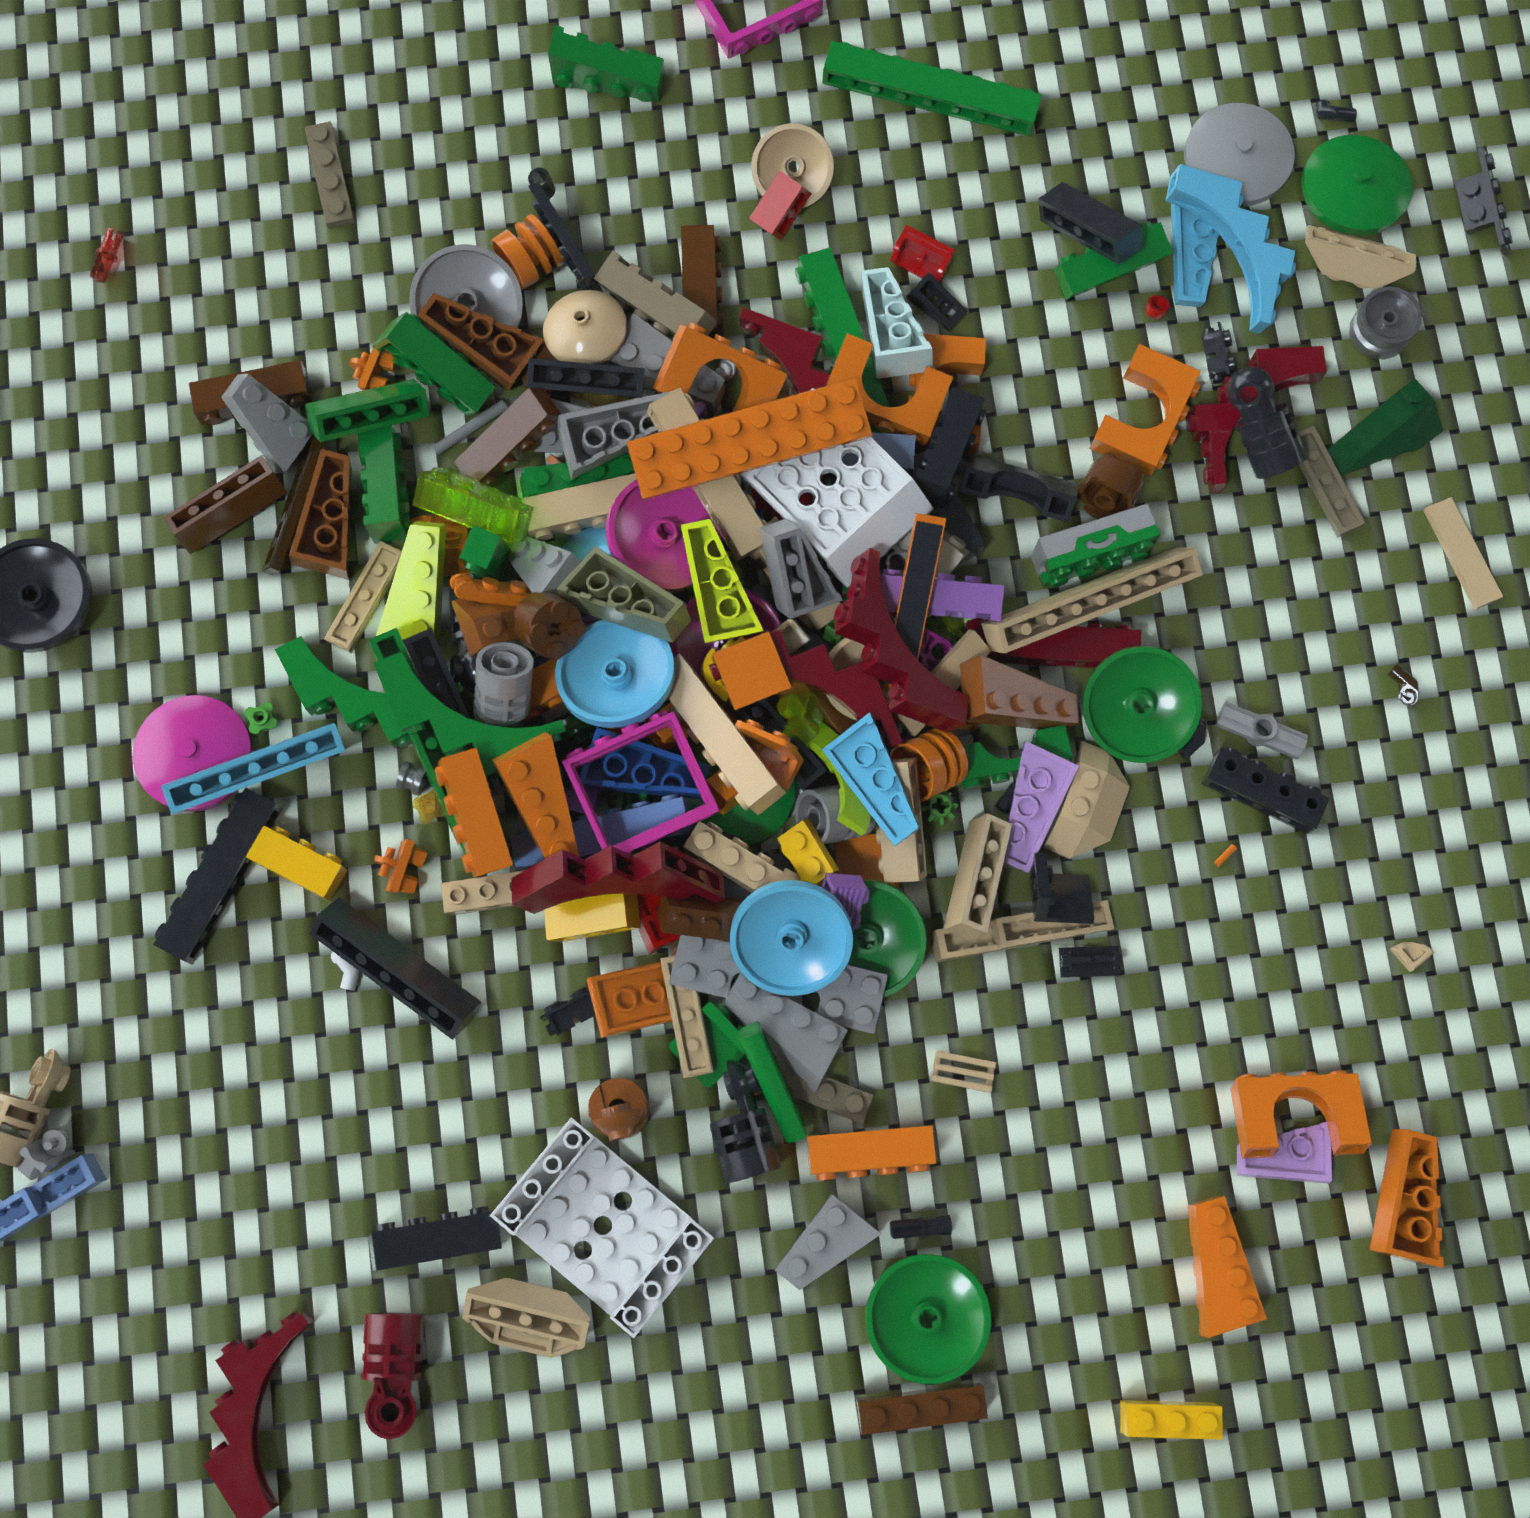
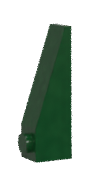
(1396, 427)

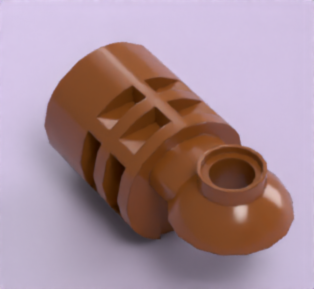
(621, 1120)

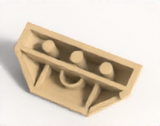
(1357, 258)
(1090, 805)
(527, 1317)

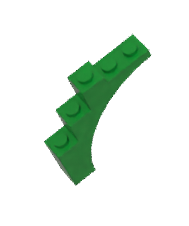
(321, 689)
(416, 706)

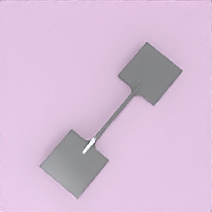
(849, 1000)

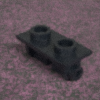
(1217, 343)
(1090, 961)
(560, 1015)

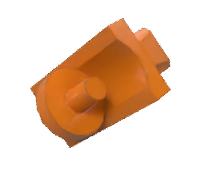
(369, 369)
(406, 855)

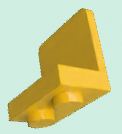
(807, 853)

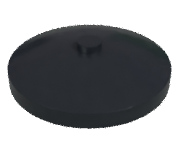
(41, 595)

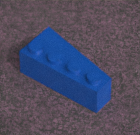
(640, 770)

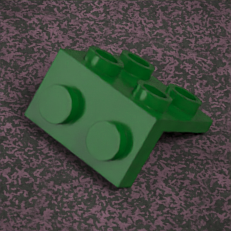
(721, 1041)

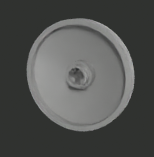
(1244, 146)
(472, 279)

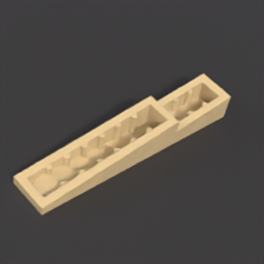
(1017, 932)

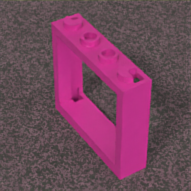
(761, 31)
(630, 735)

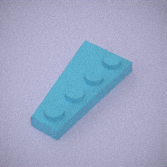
(1192, 256)
(869, 772)

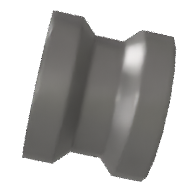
(411, 778)

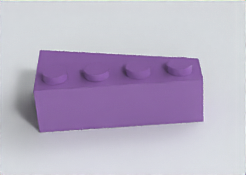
(951, 597)

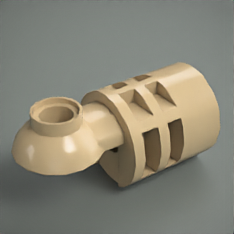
(30, 1112)

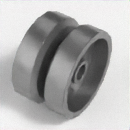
(1385, 322)

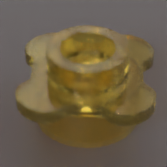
(421, 806)

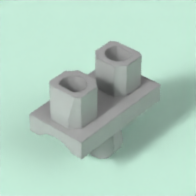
(45, 1153)

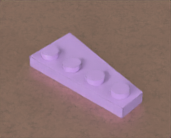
(1035, 802)

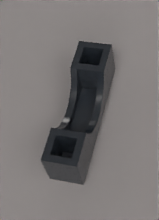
(1046, 493)

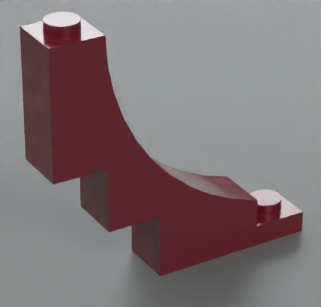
(791, 348)
(849, 686)
(612, 871)

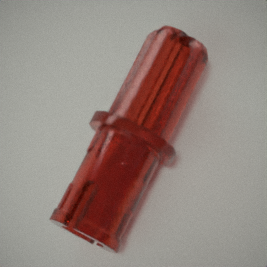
(106, 255)

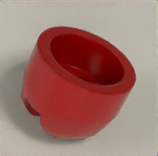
(1159, 301)

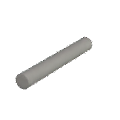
(470, 427)

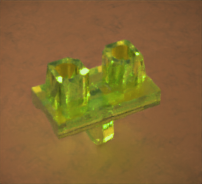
(953, 628)
(800, 716)

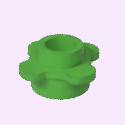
(268, 722)

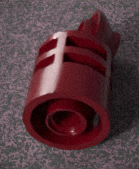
(392, 1362)

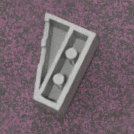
(268, 420)
(542, 564)
(794, 571)
(825, 1242)

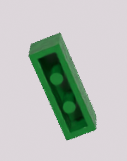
(485, 554)

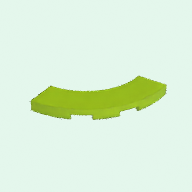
(851, 811)

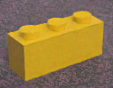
(297, 862)
(592, 917)
(1171, 1419)

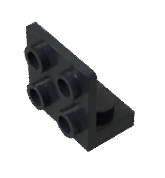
(1059, 896)

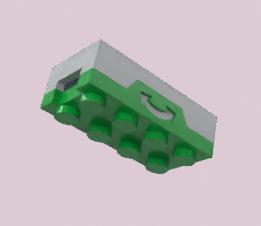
(1095, 546)

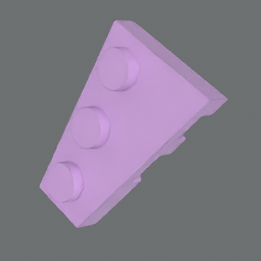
(1300, 1157)

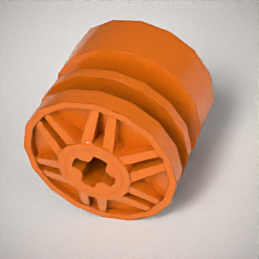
(530, 249)
(939, 758)

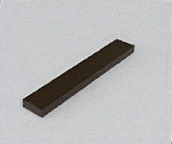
(293, 506)

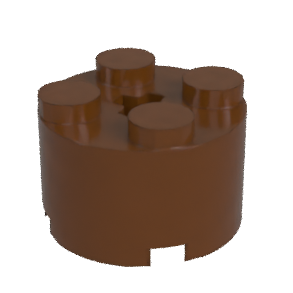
(1110, 486)
(548, 624)

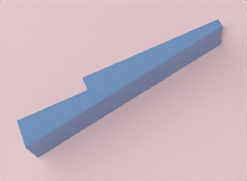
(49, 1194)

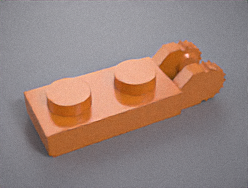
(488, 590)

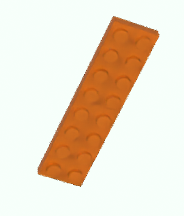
(749, 439)

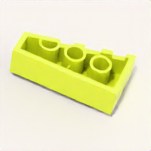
(418, 583)
(718, 591)

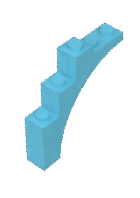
(1245, 232)

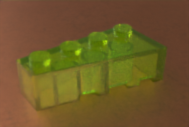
(472, 503)

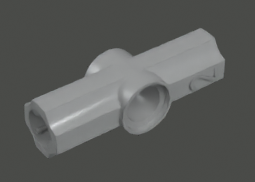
(1278, 738)

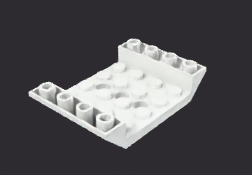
(864, 509)
(630, 1265)

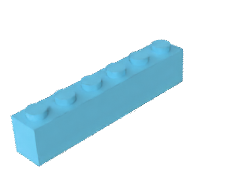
(252, 768)

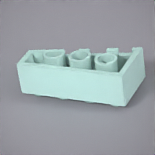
(895, 335)

